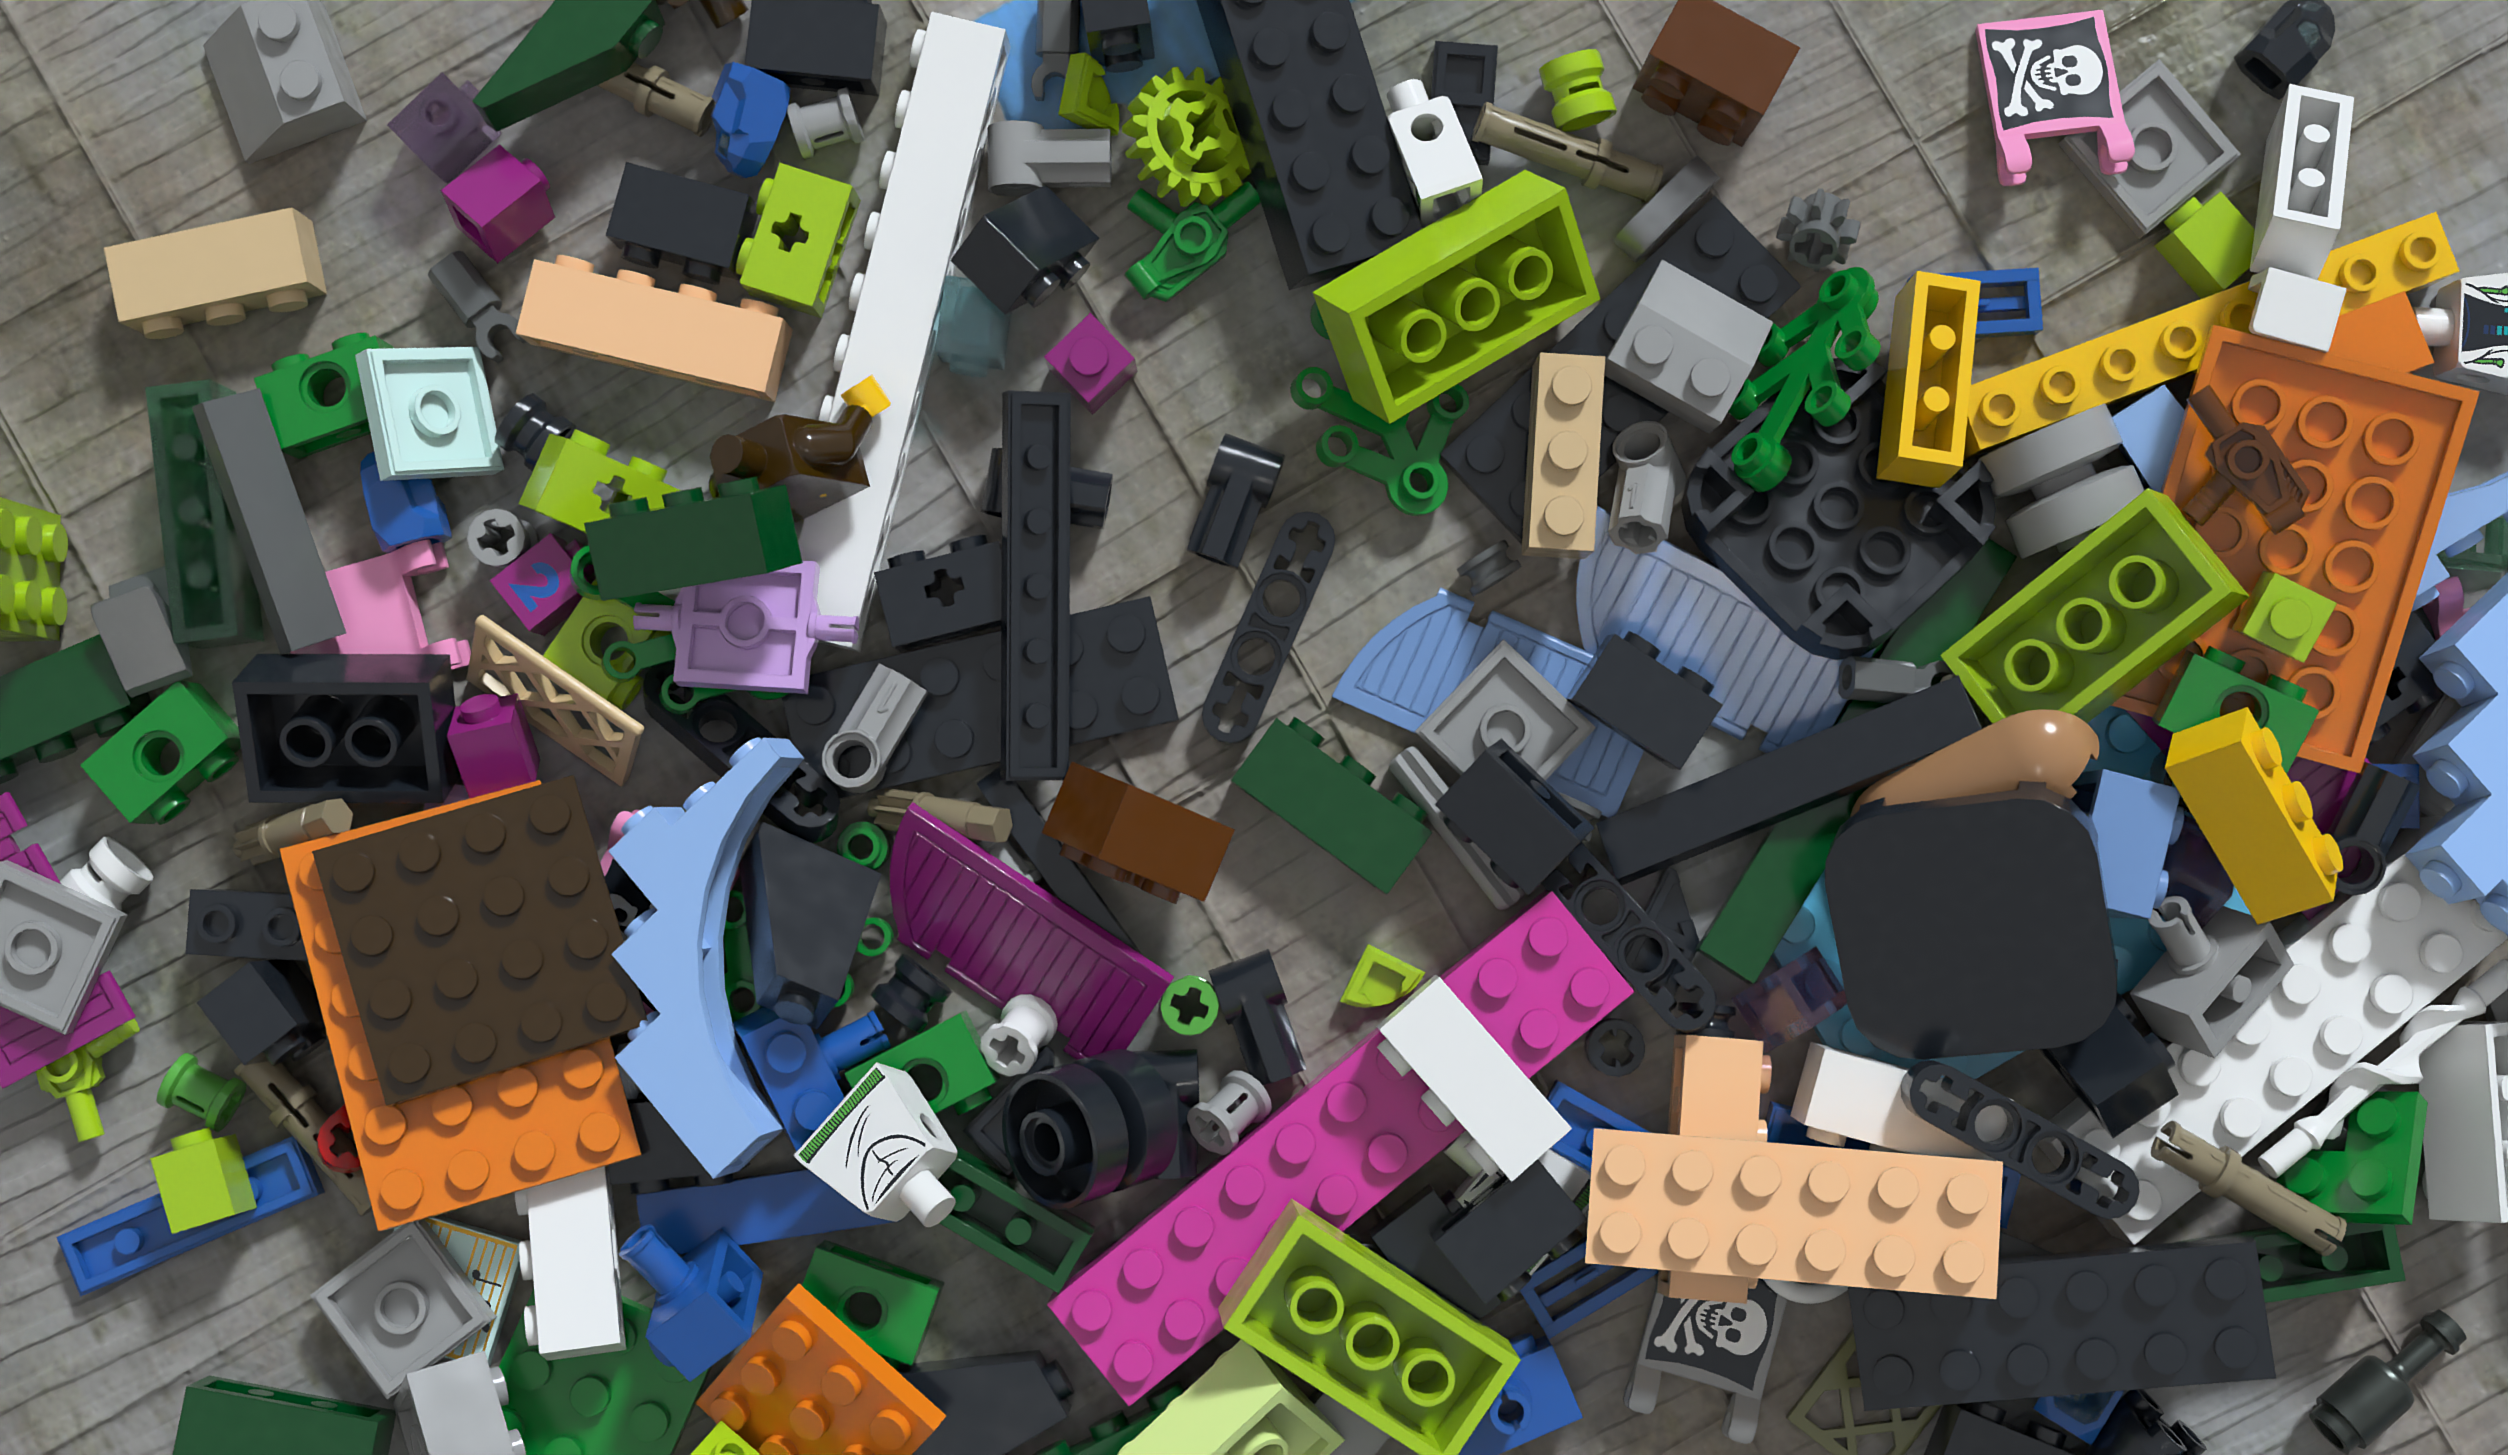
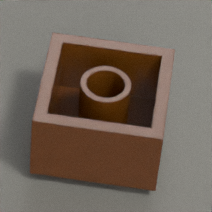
(1714, 70)
(1136, 835)

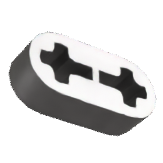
(1666, 209)

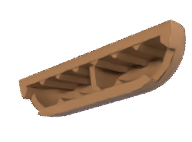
(2021, 747)

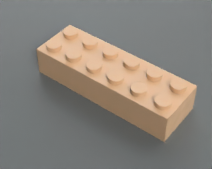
(1795, 1213)

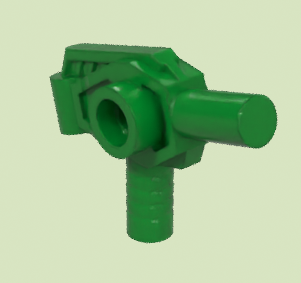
(1189, 242)

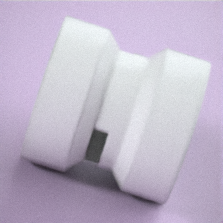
(109, 874)

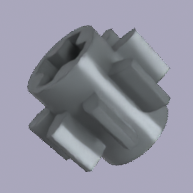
(1818, 230)

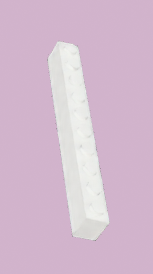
(901, 294)

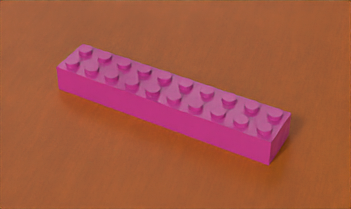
(1329, 1149)

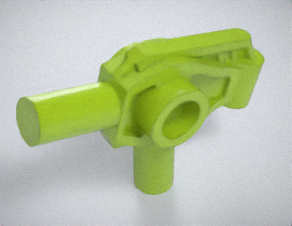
(77, 1075)

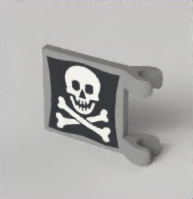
(1710, 1344)

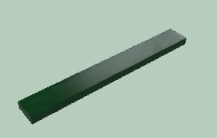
(1797, 848)

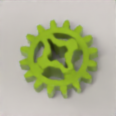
(1167, 134)

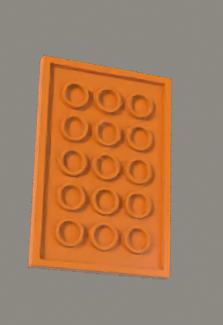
(2378, 474)
(469, 1138)

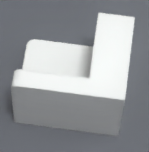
(2295, 309)

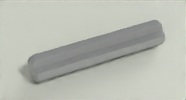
(1426, 789)

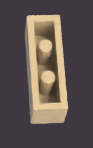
(215, 273)
(1563, 456)

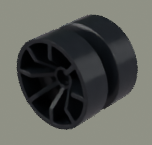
(1089, 1128)

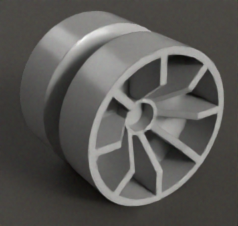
(2066, 488)

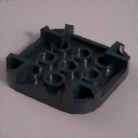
(1831, 545)
(1972, 923)

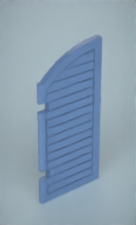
(1711, 629)
(1434, 648)

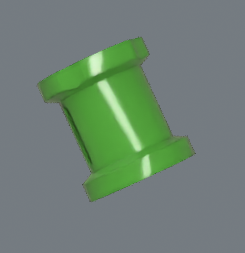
(1172, 1012)
(201, 1092)

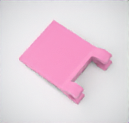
(383, 609)

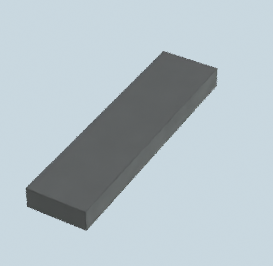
(269, 520)

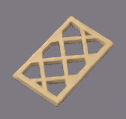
(567, 731)

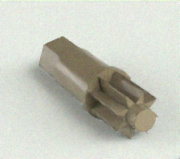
(965, 817)
(264, 838)

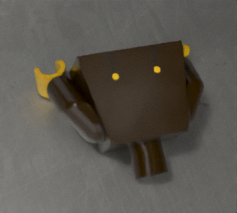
(811, 456)

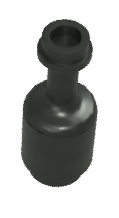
(2376, 1391)

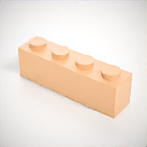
(654, 328)
(1715, 1096)

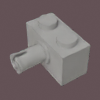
(2208, 975)

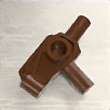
(2245, 461)

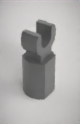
(1055, 40)
(472, 301)
(1885, 679)

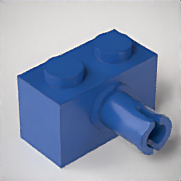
(802, 1068)
(701, 1300)
(1530, 1402)

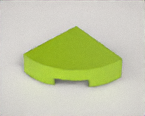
(1086, 96)
(1379, 979)

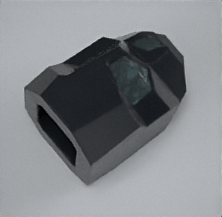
(2287, 45)

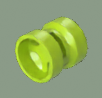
(1577, 90)

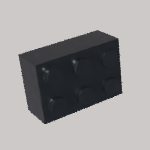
(346, 728)

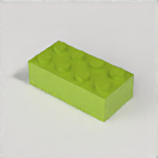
(1457, 295)
(30, 560)
(2098, 617)
(1367, 1334)

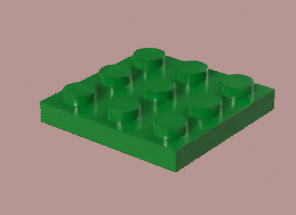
(598, 1401)

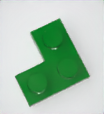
(2378, 1169)

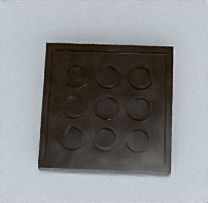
(479, 939)

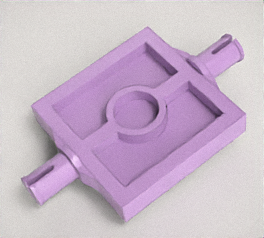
(748, 630)

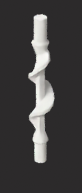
(2399, 1068)

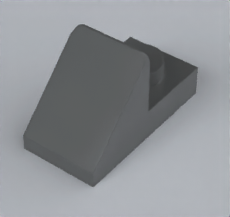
(140, 634)

